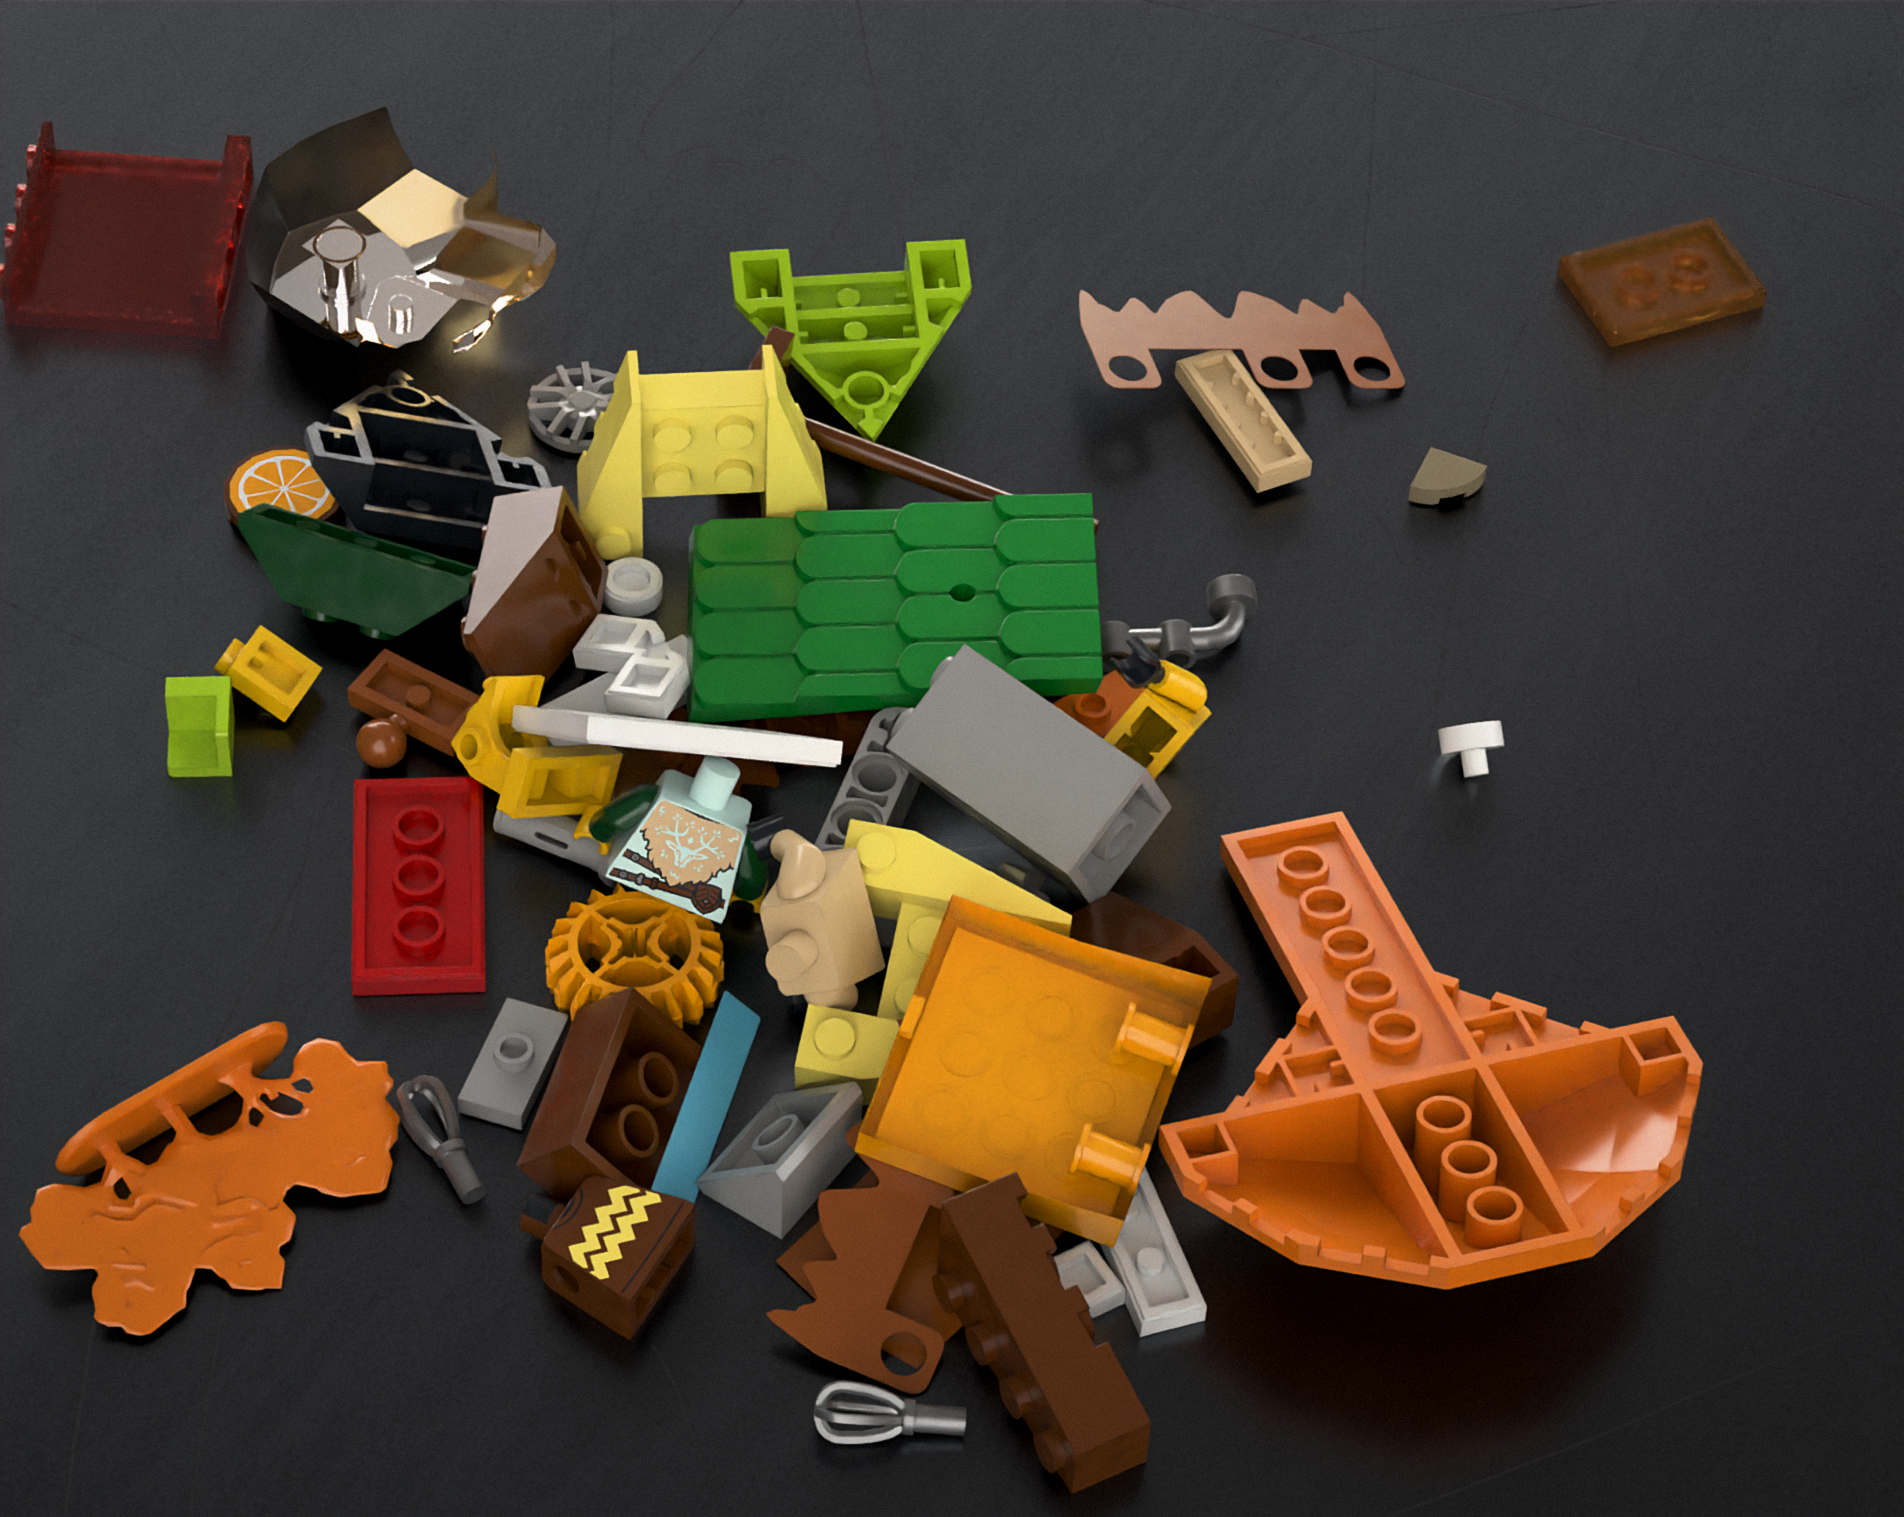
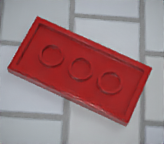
(418, 886)

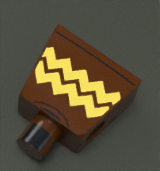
(611, 1247)

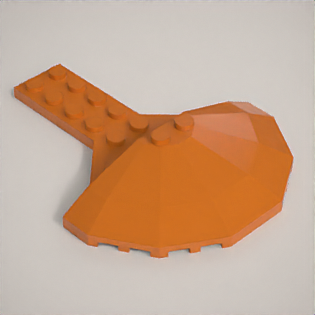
(1415, 1119)

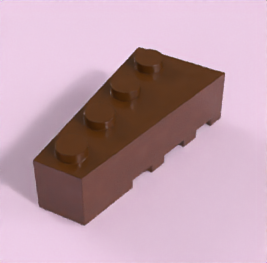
(1037, 1336)

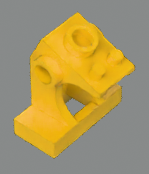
(521, 766)

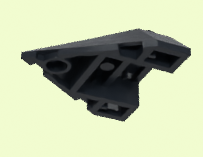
(415, 466)

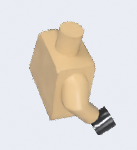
(815, 919)

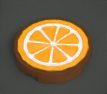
(282, 479)

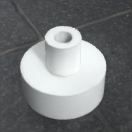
(1472, 742)

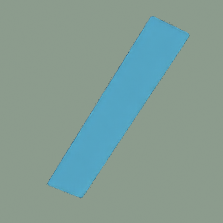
(707, 1099)

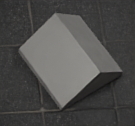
(786, 1156)

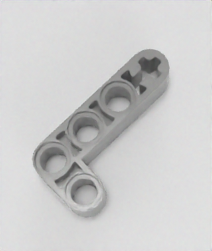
(872, 792)

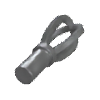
(448, 1155)
(898, 1417)

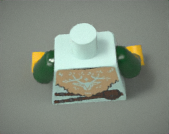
(682, 840)

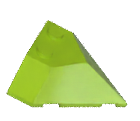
(857, 333)

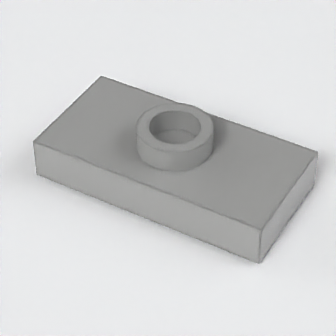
(514, 1063)

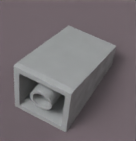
(1029, 774)

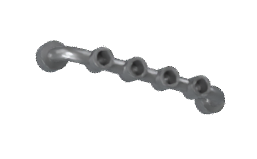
(1230, 602)

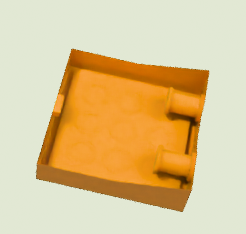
(1035, 1066)

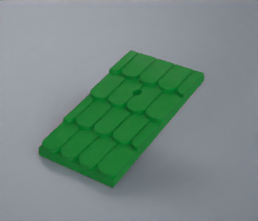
(871, 601)

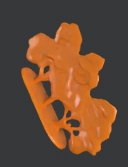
(217, 1195)

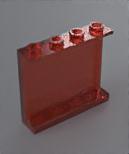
(125, 239)

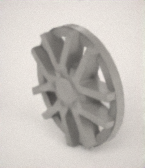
(569, 405)

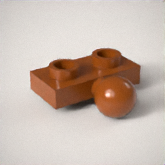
(406, 702)

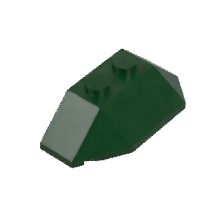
(351, 573)

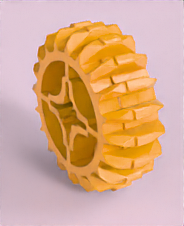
(634, 944)

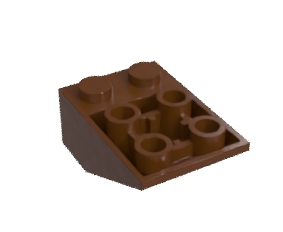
(533, 585)
(1145, 934)

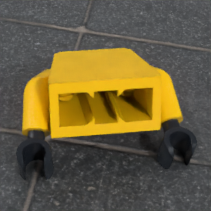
(1164, 712)

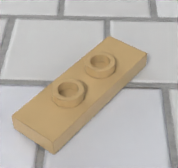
(1243, 419)

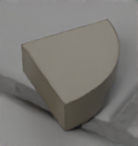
(1444, 477)

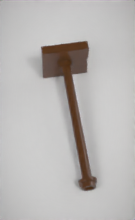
(877, 455)

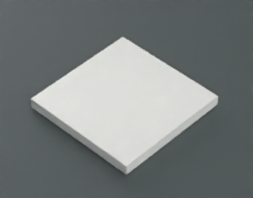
(677, 736)

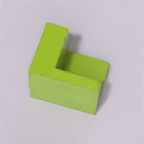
(200, 726)

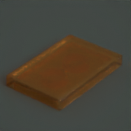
(1661, 281)

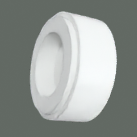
(633, 587)

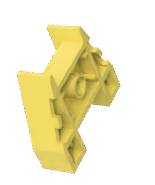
(695, 439)
(910, 883)

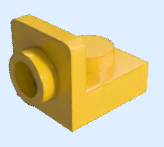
(269, 672)

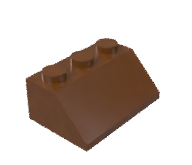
(610, 1097)

